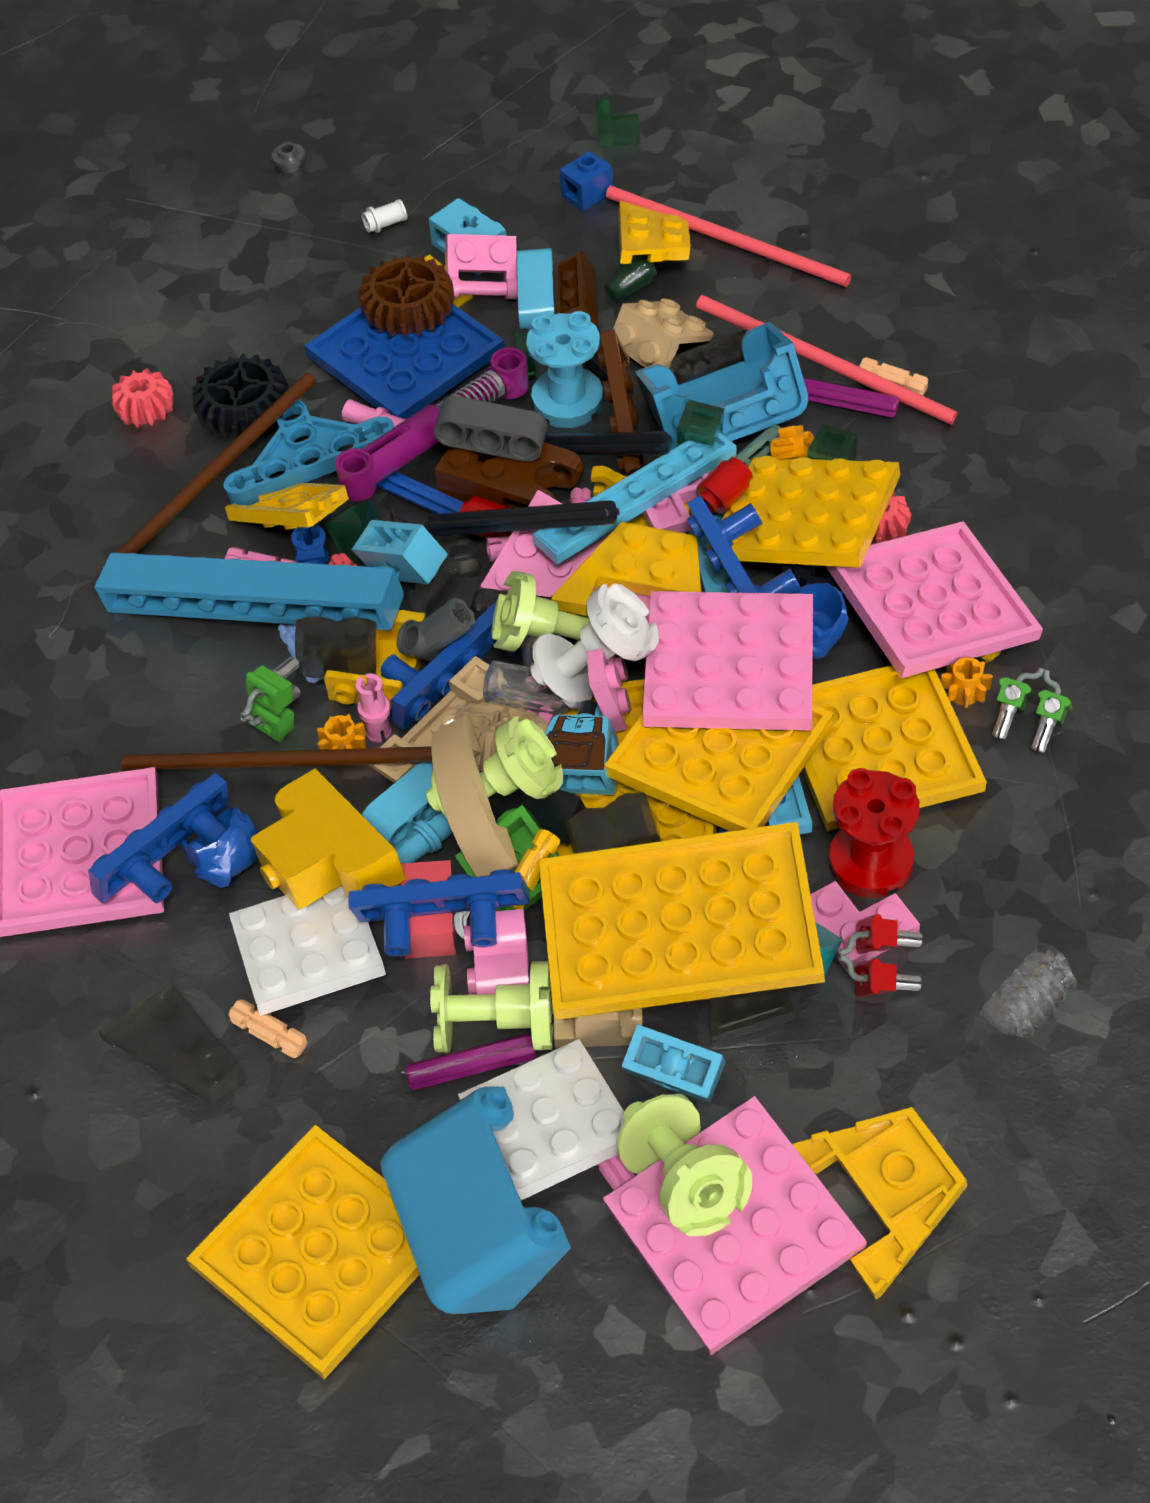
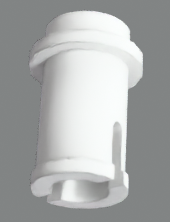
(383, 216)

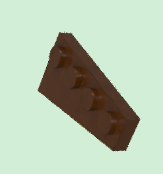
(616, 389)

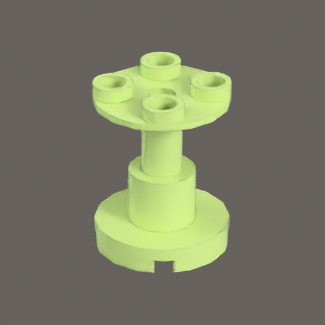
(526, 614)
(520, 762)
(511, 1007)
(699, 1182)

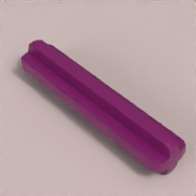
(851, 398)
(470, 1061)

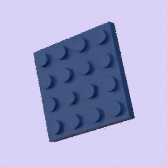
(400, 370)

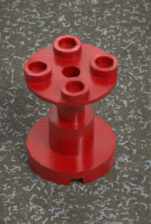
(873, 846)

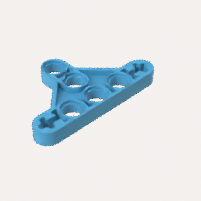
(288, 456)

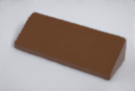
(575, 286)

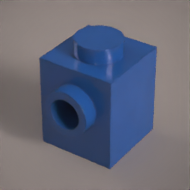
(586, 180)

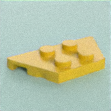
(652, 234)
(292, 506)

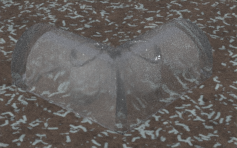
(516, 687)

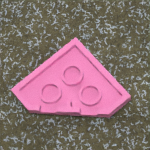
(525, 556)

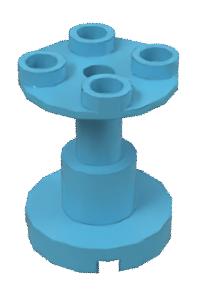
(566, 392)

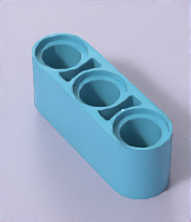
(534, 285)
(401, 804)

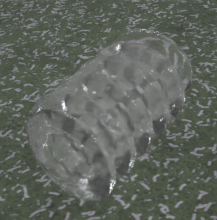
(1030, 993)

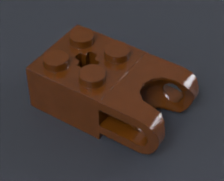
(506, 480)

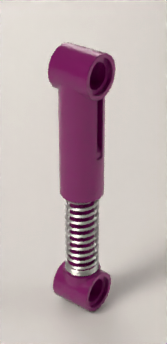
(367, 466)

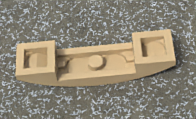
(465, 688)
(465, 799)

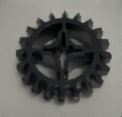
(236, 393)

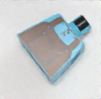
(583, 748)

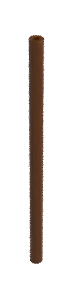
(218, 465)
(283, 758)

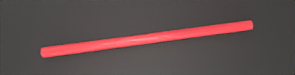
(737, 239)
(835, 363)

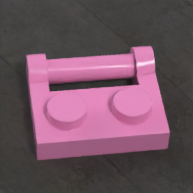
(482, 255)

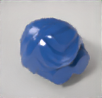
(828, 617)
(227, 855)

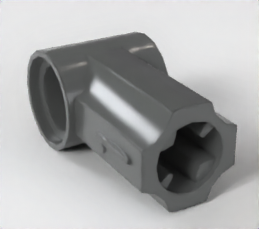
(433, 634)

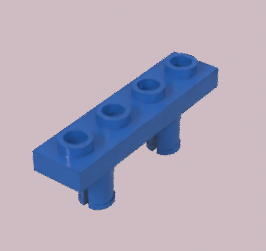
(720, 536)
(431, 683)
(146, 846)
(422, 898)

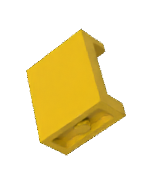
(342, 685)

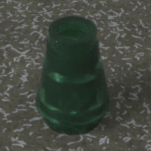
(631, 278)

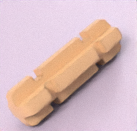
(902, 377)
(268, 1028)

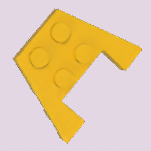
(638, 559)
(900, 1176)

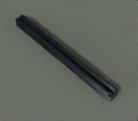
(523, 518)

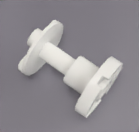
(614, 625)

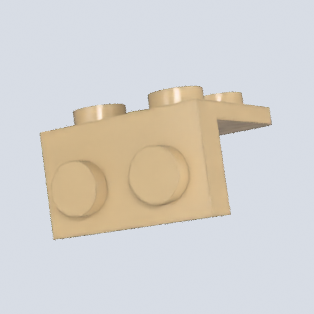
(656, 329)

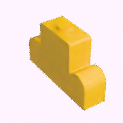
(322, 844)

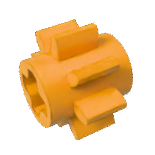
(791, 443)
(966, 681)
(341, 734)

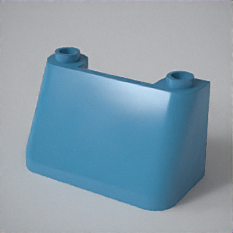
(754, 392)
(464, 1212)

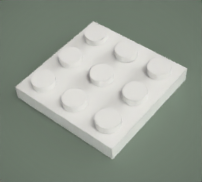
(304, 951)
(560, 1118)

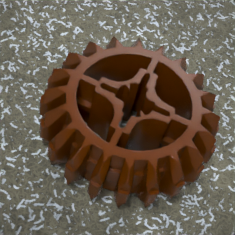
(406, 295)

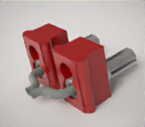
(872, 975)

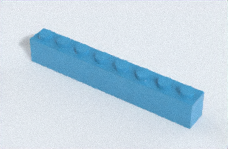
(247, 589)

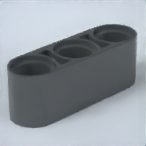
(490, 428)

